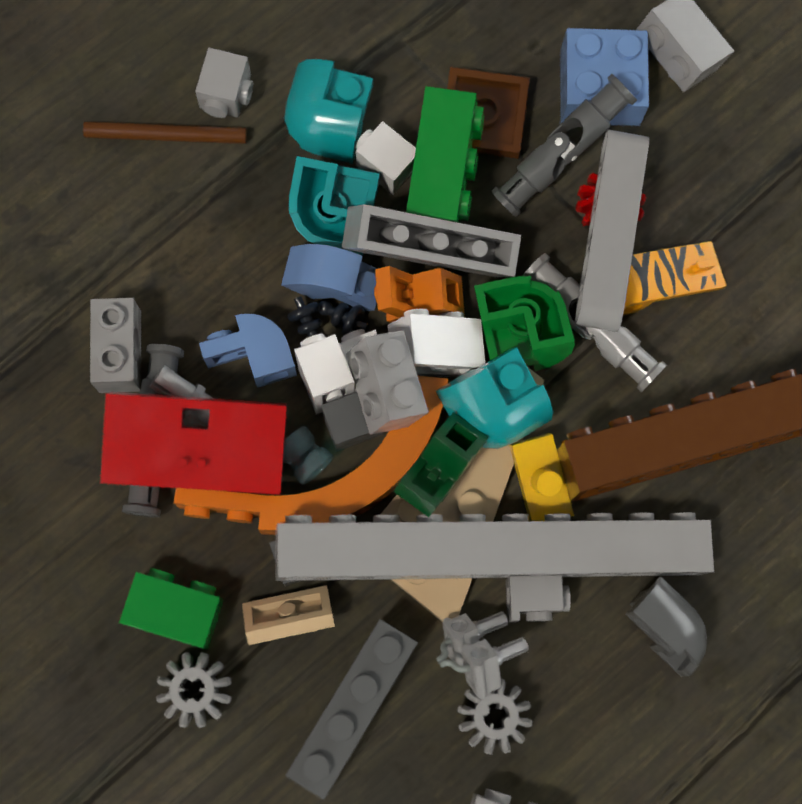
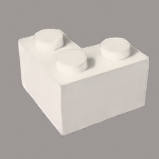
(326, 368)

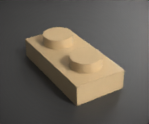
(287, 615)

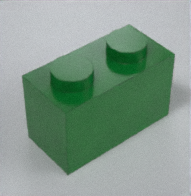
(172, 609)

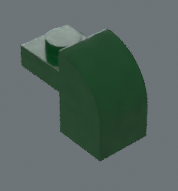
(441, 464)

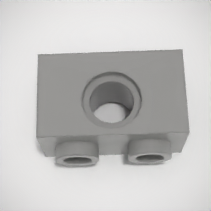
(115, 345)

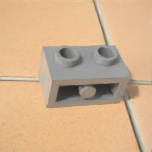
(685, 42)
(386, 382)

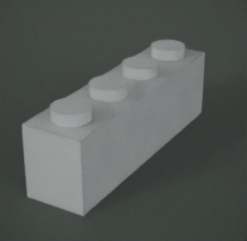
(430, 241)

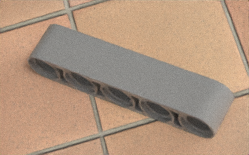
(612, 231)

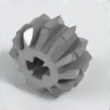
(194, 705)
(507, 724)

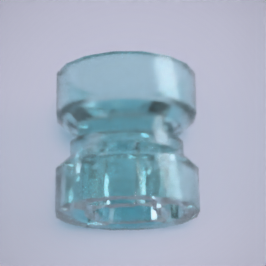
(305, 455)

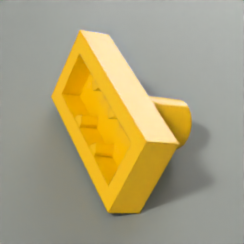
(540, 477)

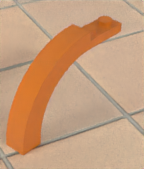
(346, 496)

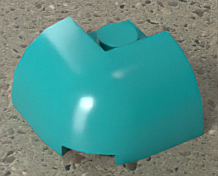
(327, 109)
(322, 197)
(499, 400)

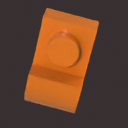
(430, 290)

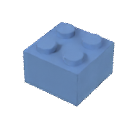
(594, 54)

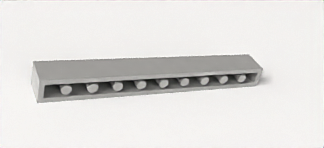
(492, 548)

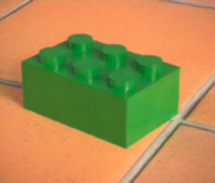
(445, 155)

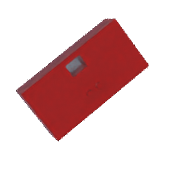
(193, 443)

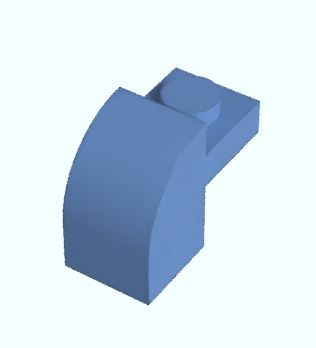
(330, 273)
(259, 341)

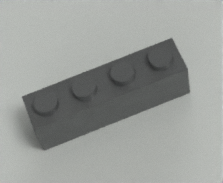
(351, 709)

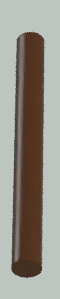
(163, 132)

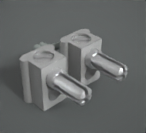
(474, 656)

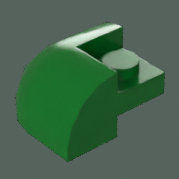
(525, 317)

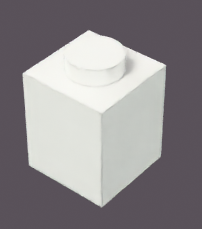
(387, 154)

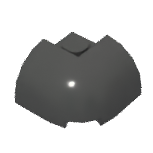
(672, 625)

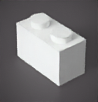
(442, 343)

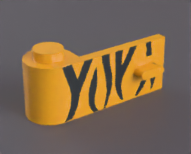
(672, 274)

